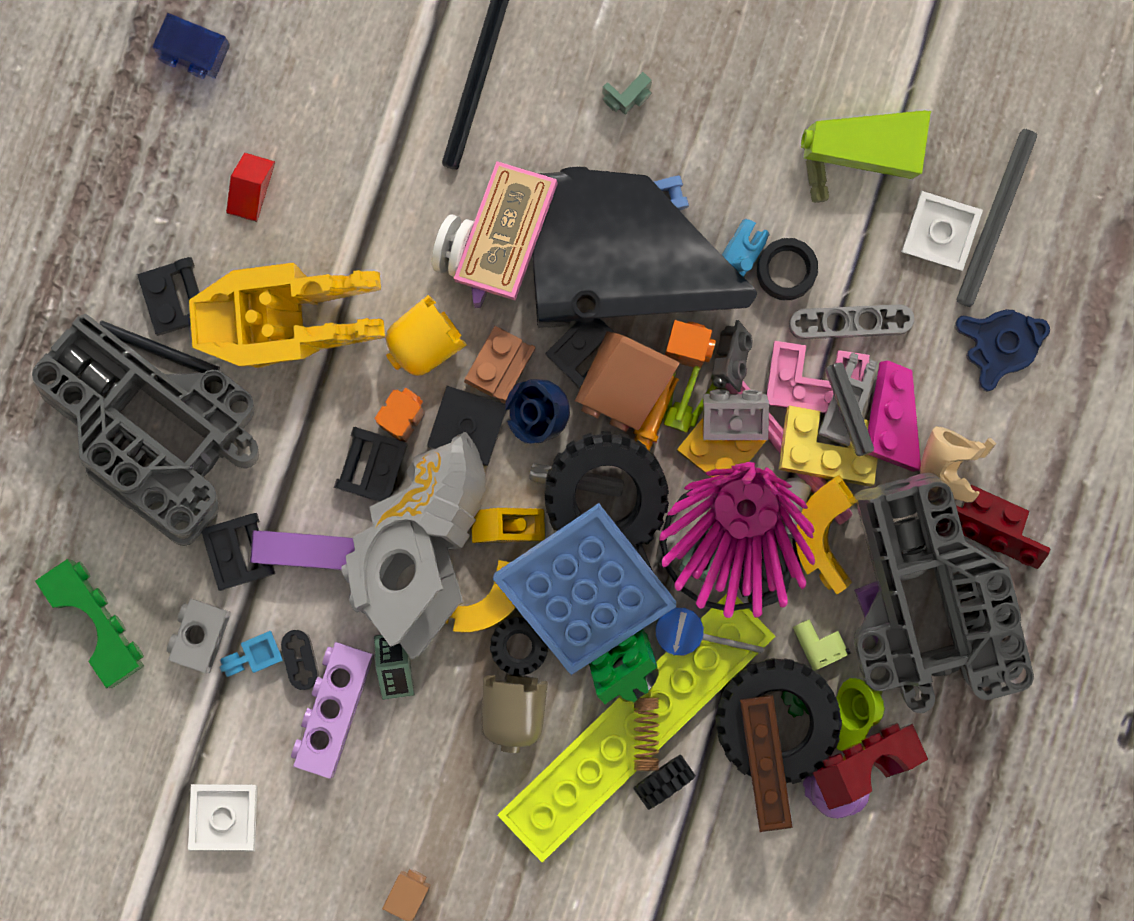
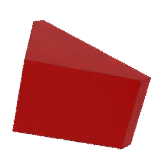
(249, 186)

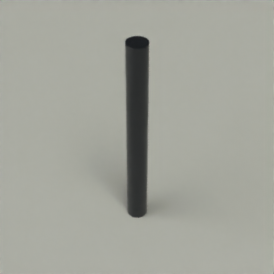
(159, 349)

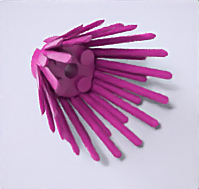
(746, 513)

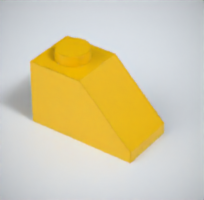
(508, 525)

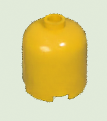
(422, 339)

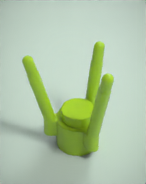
(680, 416)

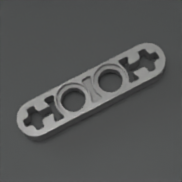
(851, 321)

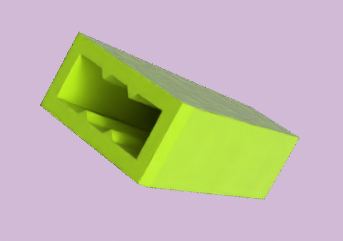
(874, 143)

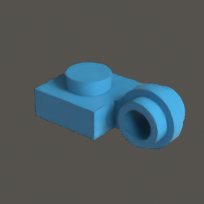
(259, 652)

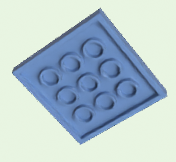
(584, 589)

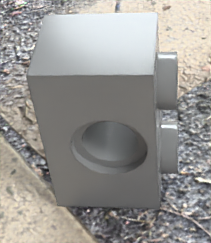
(200, 655)

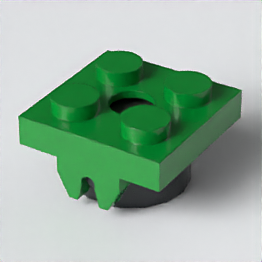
(625, 670)

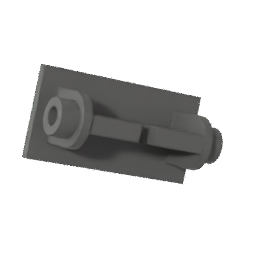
(736, 344)

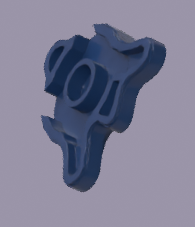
(1002, 343)

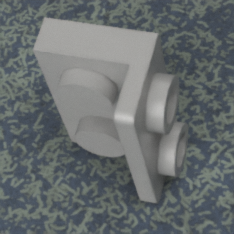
(735, 415)

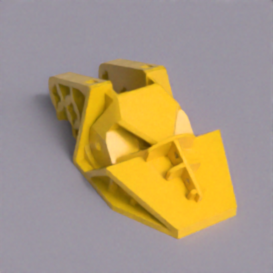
(258, 319)

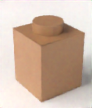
(407, 895)

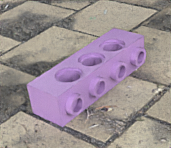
(307, 755)

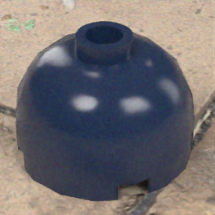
(537, 410)

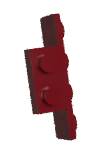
(1000, 527)

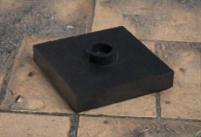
(470, 414)

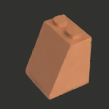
(624, 381)

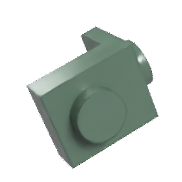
(636, 94)

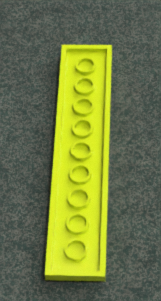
(605, 751)

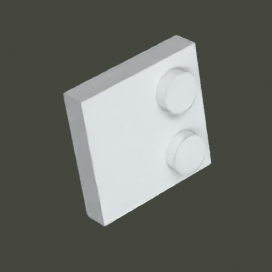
(941, 231)
(222, 817)

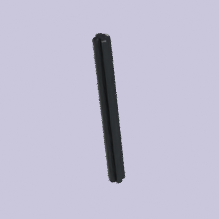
(474, 83)

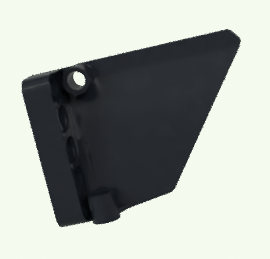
(626, 252)

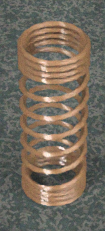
(646, 763)

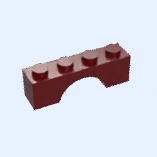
(849, 777)

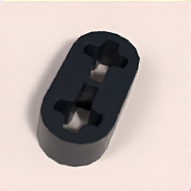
(291, 660)

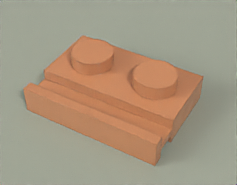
(499, 364)

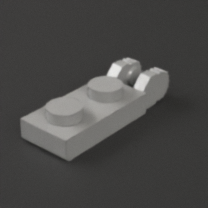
(833, 424)

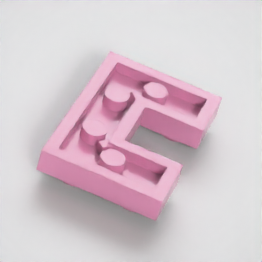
(789, 387)

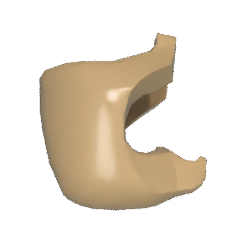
(945, 454)

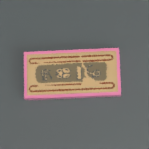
(505, 230)

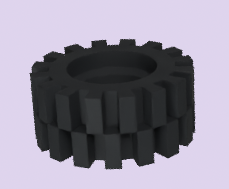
(499, 647)
(664, 782)

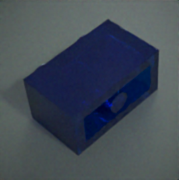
(190, 46)

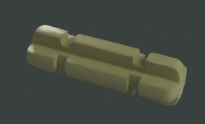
(817, 180)

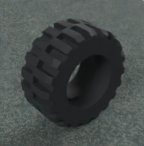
(615, 451)
(789, 677)

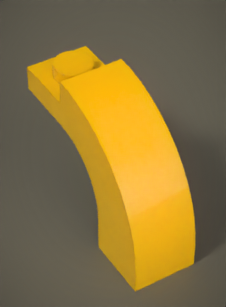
(821, 511)
(486, 613)

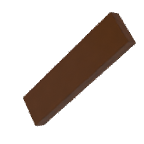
(766, 763)

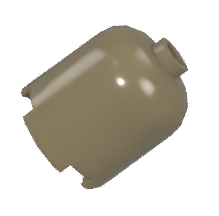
(513, 711)

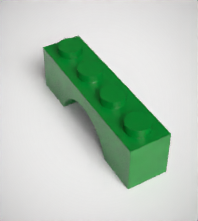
(114, 656)

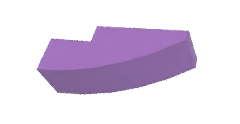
(300, 550)

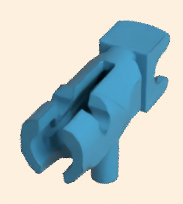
(740, 251)

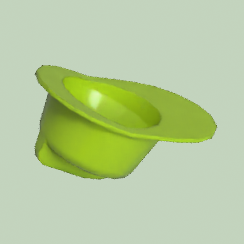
(859, 711)

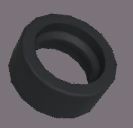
(804, 252)

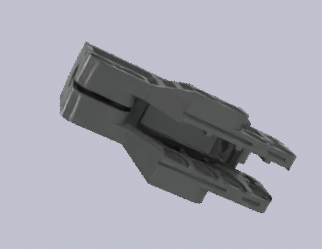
(100, 418)
(975, 636)

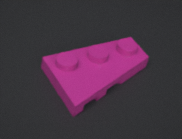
(894, 417)

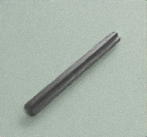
(996, 217)

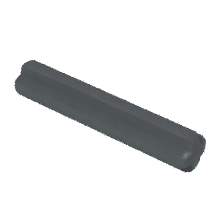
(849, 409)

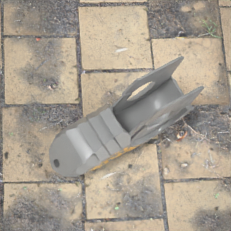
(417, 530)

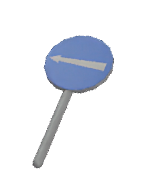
(682, 632)

